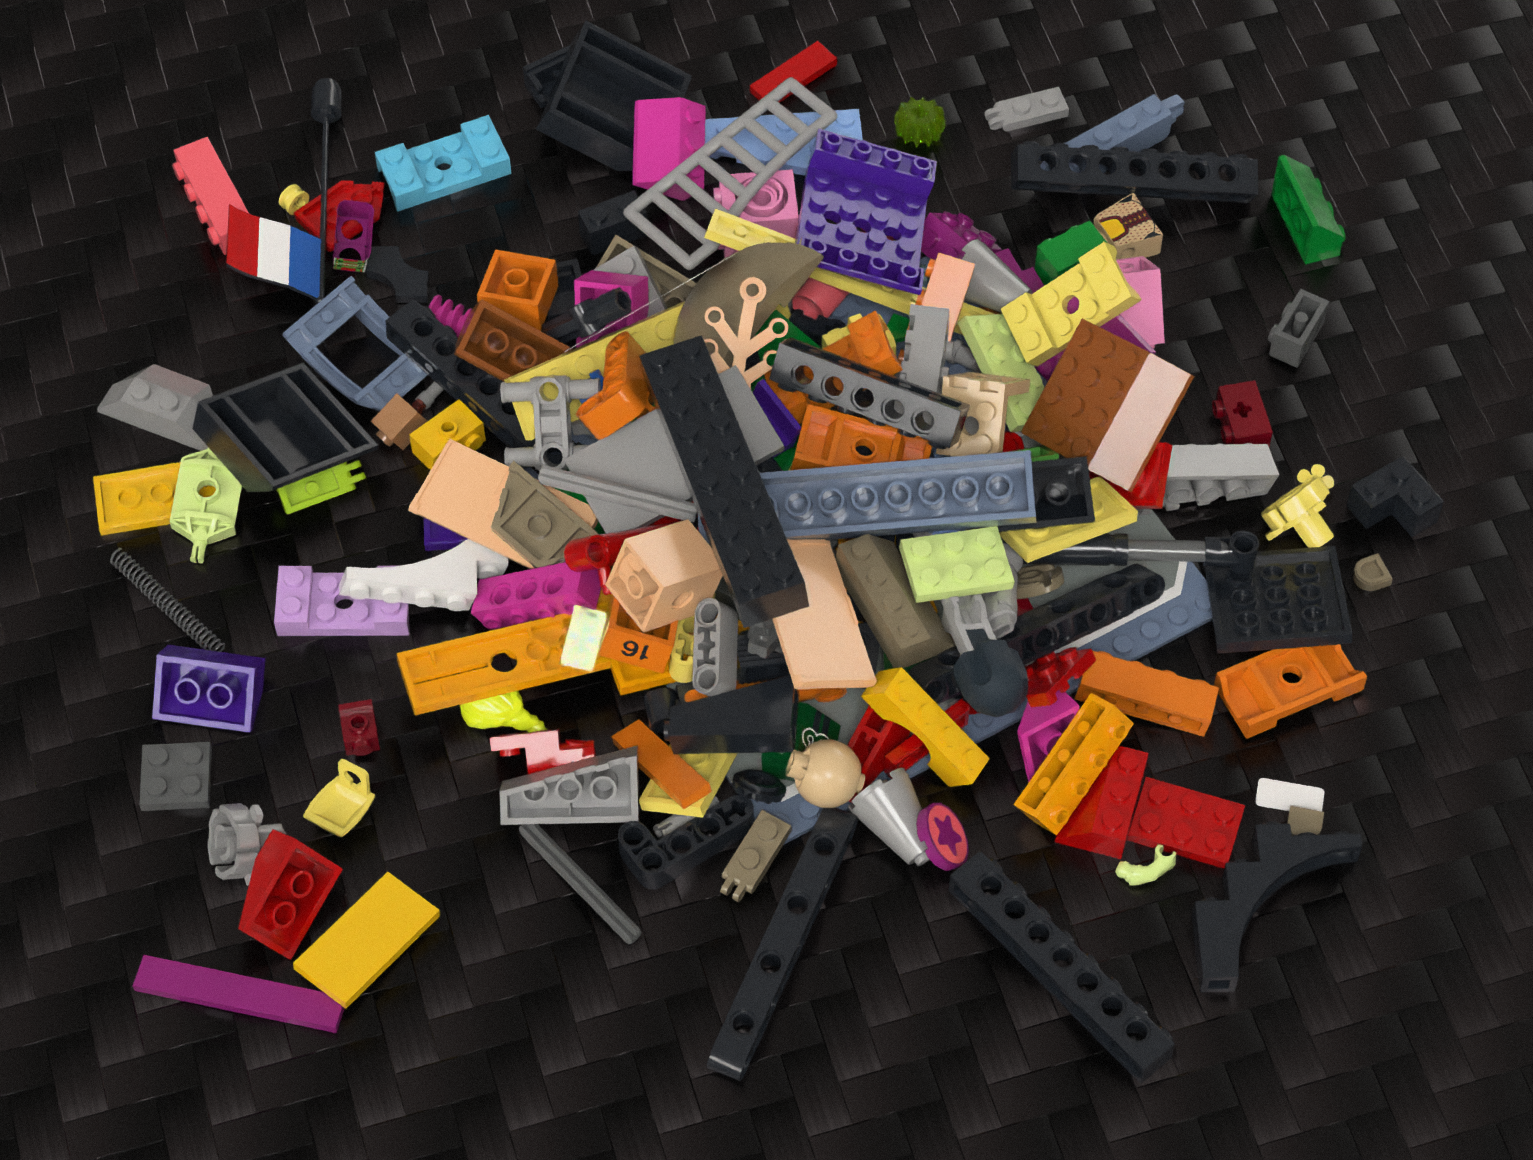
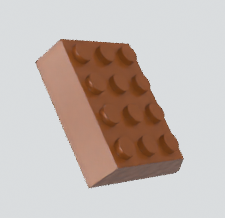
(1107, 404)

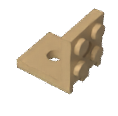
(988, 404)

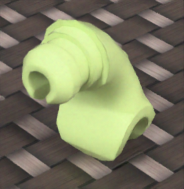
(1141, 874)

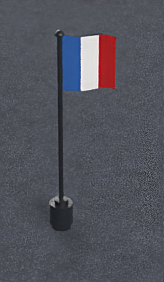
(277, 250)

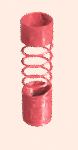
(819, 298)

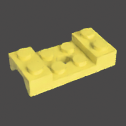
(1042, 319)

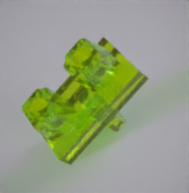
(583, 638)

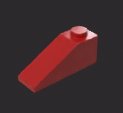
(873, 741)

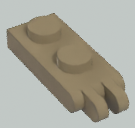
(755, 855)

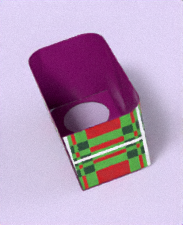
(364, 214)

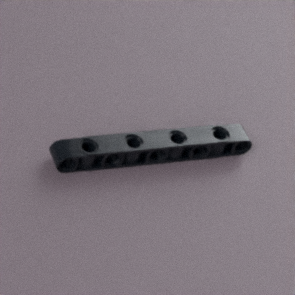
(1055, 624)
(782, 943)

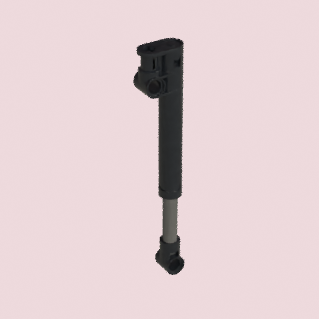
(1235, 552)

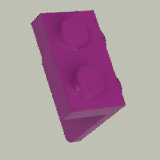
(950, 233)

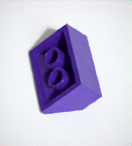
(207, 688)

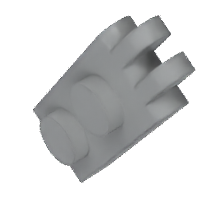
(1027, 110)

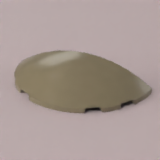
(779, 266)

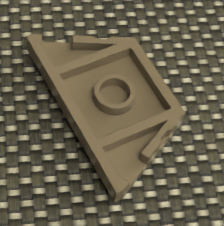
(535, 520)

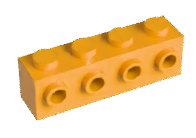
(1074, 763)

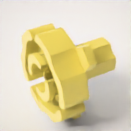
(1300, 510)

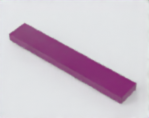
(238, 993)

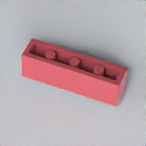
(207, 186)

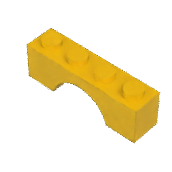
(903, 701)

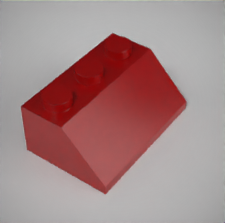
(1107, 809)

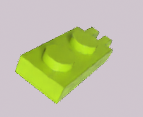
(319, 487)

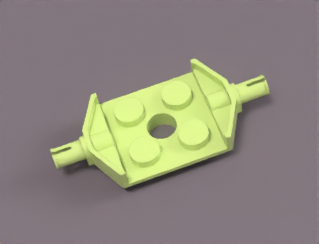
(199, 517)

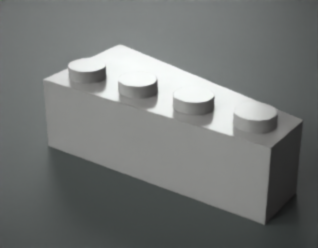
(1215, 471)
(578, 792)

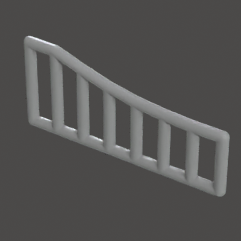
(744, 194)

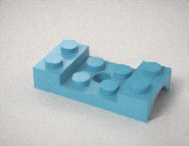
(474, 158)

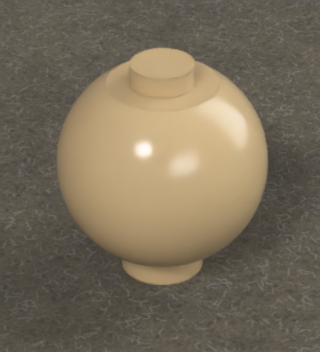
(826, 773)

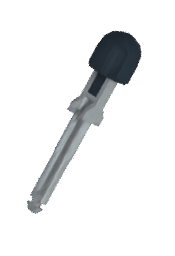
(987, 669)

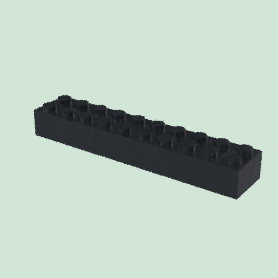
(724, 482)

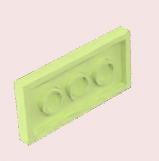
(1000, 355)

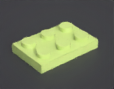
(956, 564)

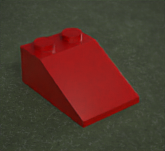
(285, 892)

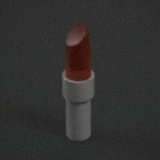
(426, 398)

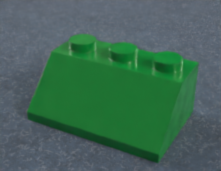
(1306, 211)

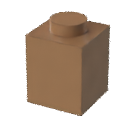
(397, 422)

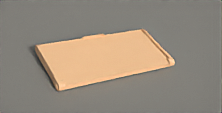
(465, 494)
(823, 639)

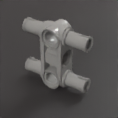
(551, 417)

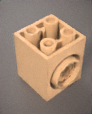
(664, 575)

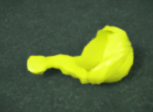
(500, 711)

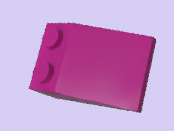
(599, 282)

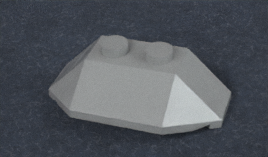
(158, 403)

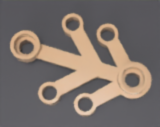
(742, 345)

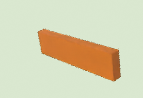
(663, 766)

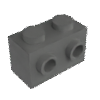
(1298, 327)

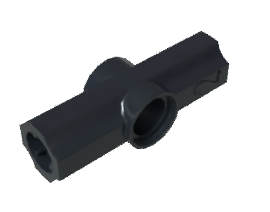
(588, 316)

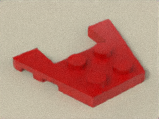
(1052, 674)

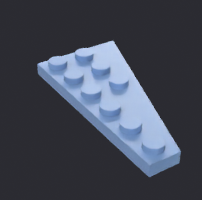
(846, 124)

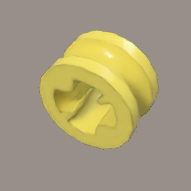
(293, 198)

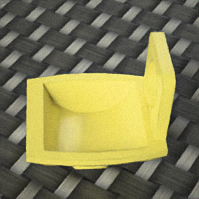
(341, 801)

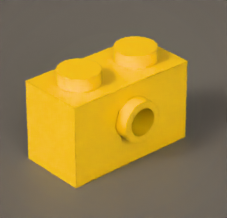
(453, 423)

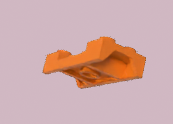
(864, 345)
(831, 439)
(1261, 696)

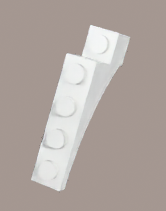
(436, 582)

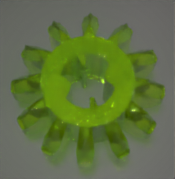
(919, 121)

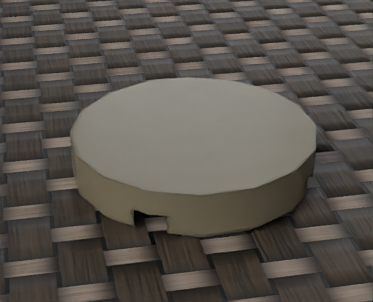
(1038, 580)

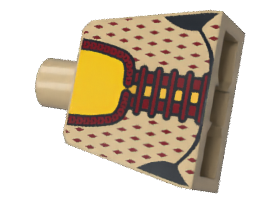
(1129, 229)

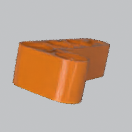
(622, 391)

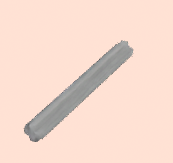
(617, 493)

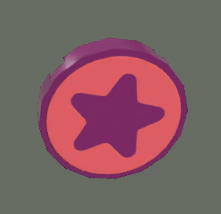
(943, 836)

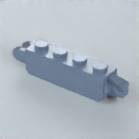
(1133, 128)

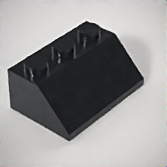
(1060, 494)

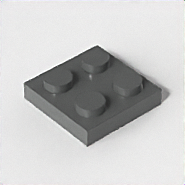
(175, 776)

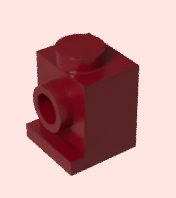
(359, 727)

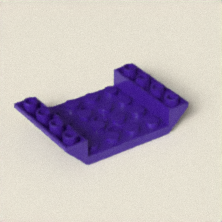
(869, 190)

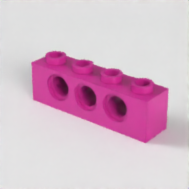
(534, 595)

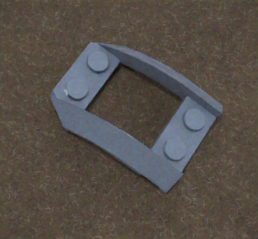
(327, 318)

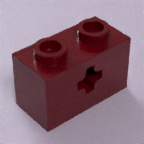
(1242, 414)

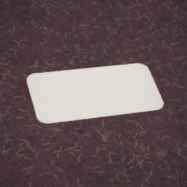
(1283, 794)

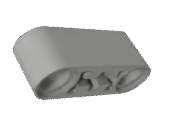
(714, 647)

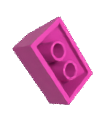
(664, 137)

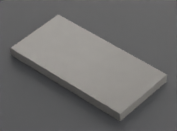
(644, 459)

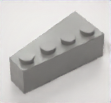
(926, 351)

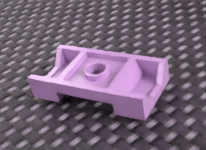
(309, 608)

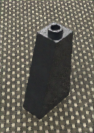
(737, 721)

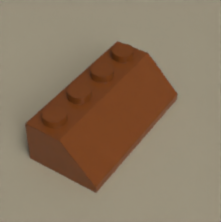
(503, 343)

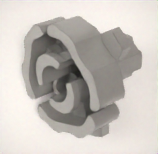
(237, 837)

